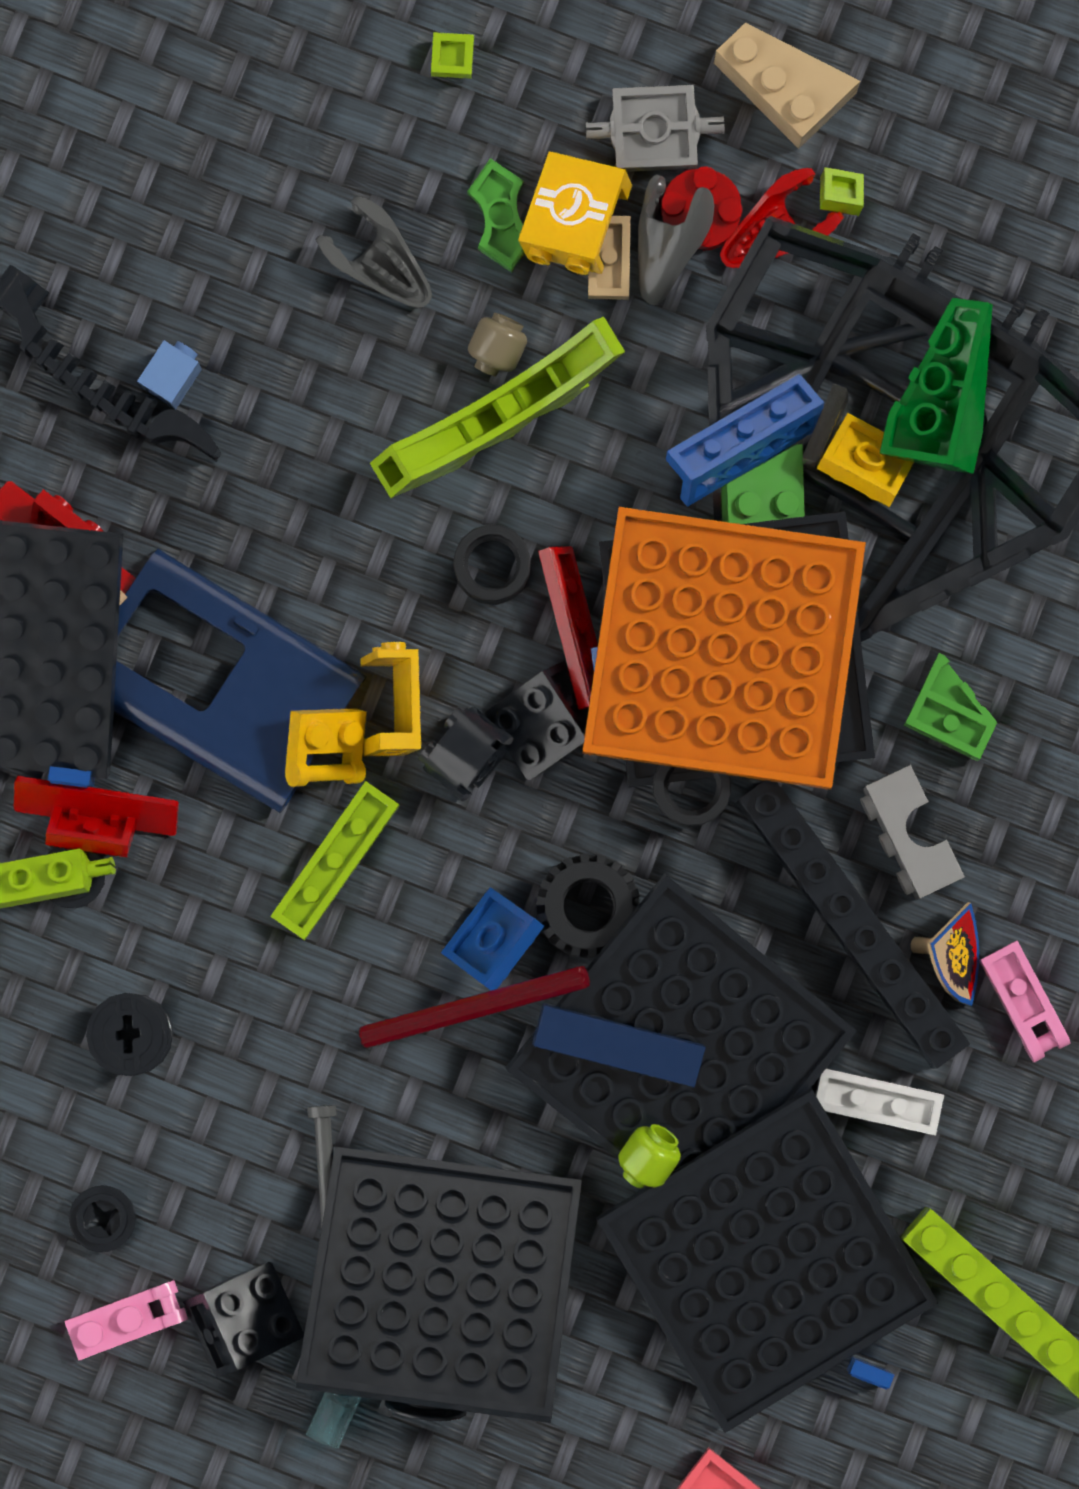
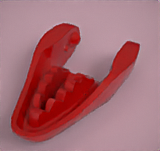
(772, 204)

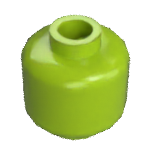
(649, 1156)

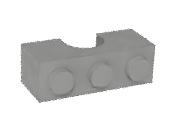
(921, 867)

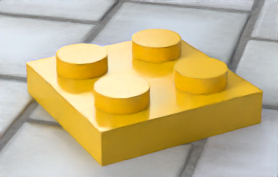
(857, 461)

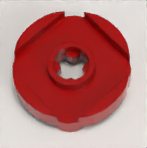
(726, 198)

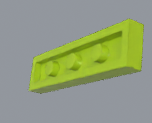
(335, 860)

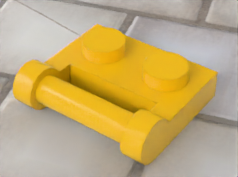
(323, 734)

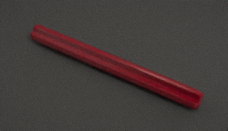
(474, 1006)

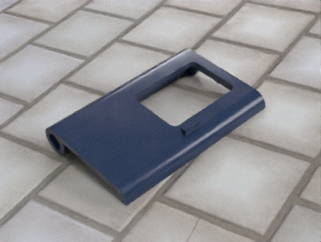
(249, 718)

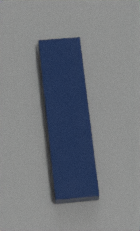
(618, 1045)

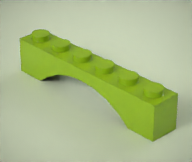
(995, 1296)

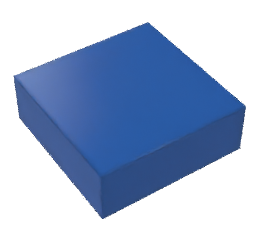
(71, 777)
(870, 1373)

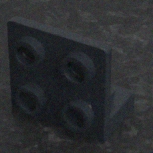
(541, 720)
(244, 1319)

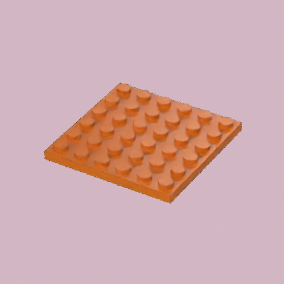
(724, 648)

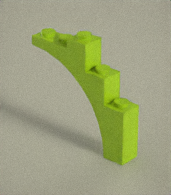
(500, 413)

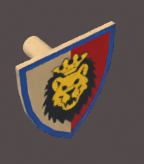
(954, 955)

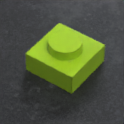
(452, 55)
(841, 191)

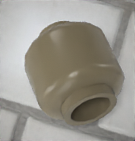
(497, 344)

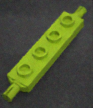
(50, 877)

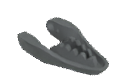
(667, 247)
(386, 263)

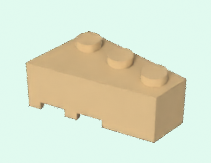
(784, 82)

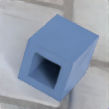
(170, 373)

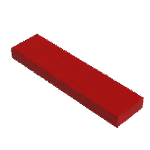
(571, 617)

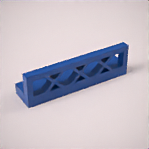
(745, 438)

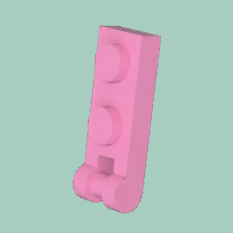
(1024, 1000)
(124, 1320)

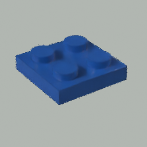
(492, 939)

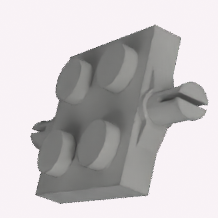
(655, 128)

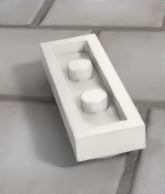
(879, 1101)

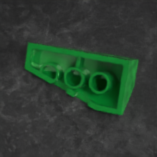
(945, 401)

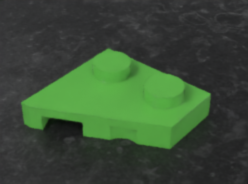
(767, 491)
(950, 712)

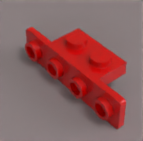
(49, 511)
(94, 817)

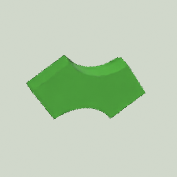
(497, 196)

